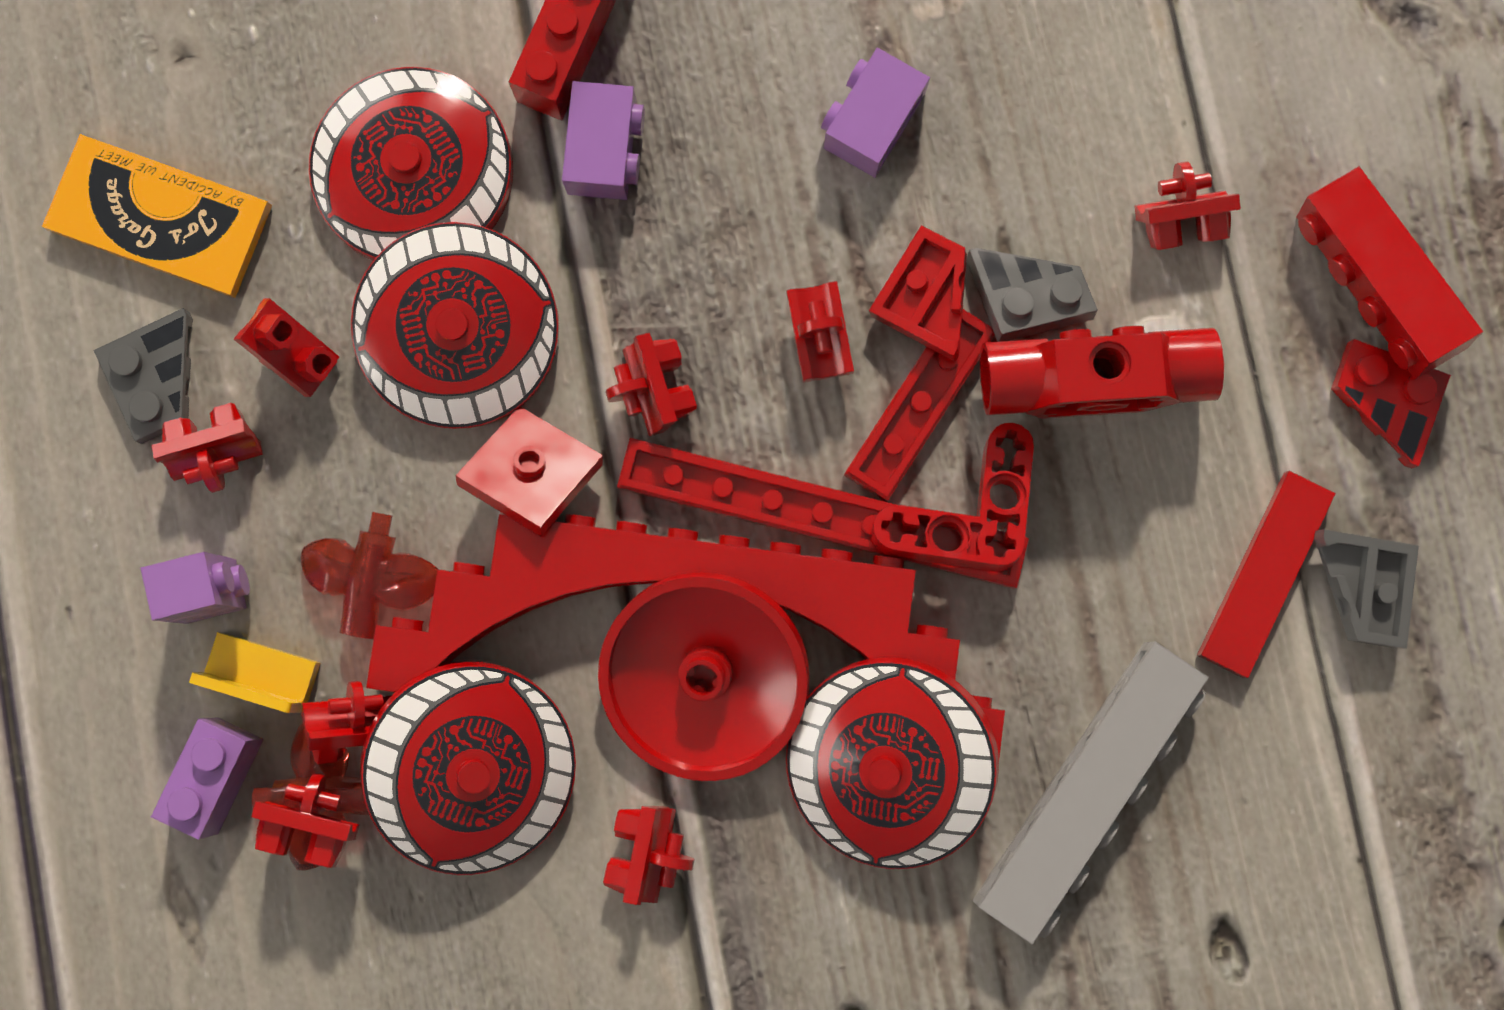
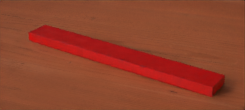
(783, 504)

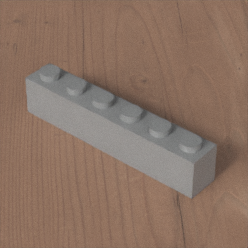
(1090, 791)

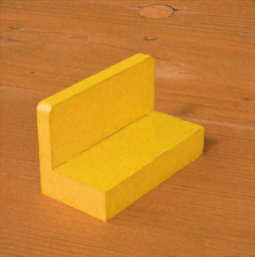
(258, 674)

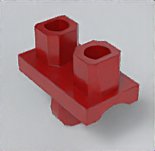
(1209, 209)
(820, 332)
(287, 348)
(644, 386)
(208, 452)
(339, 722)
(328, 833)
(653, 858)

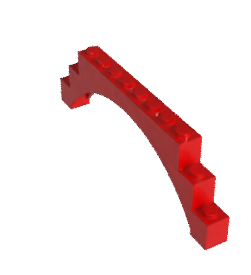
(851, 600)

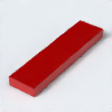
(916, 412)
(1266, 574)

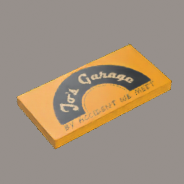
(157, 216)

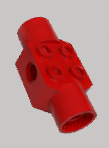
(1139, 370)

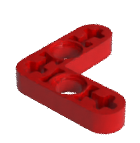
(973, 530)

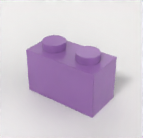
(874, 112)
(601, 140)
(195, 588)
(207, 777)

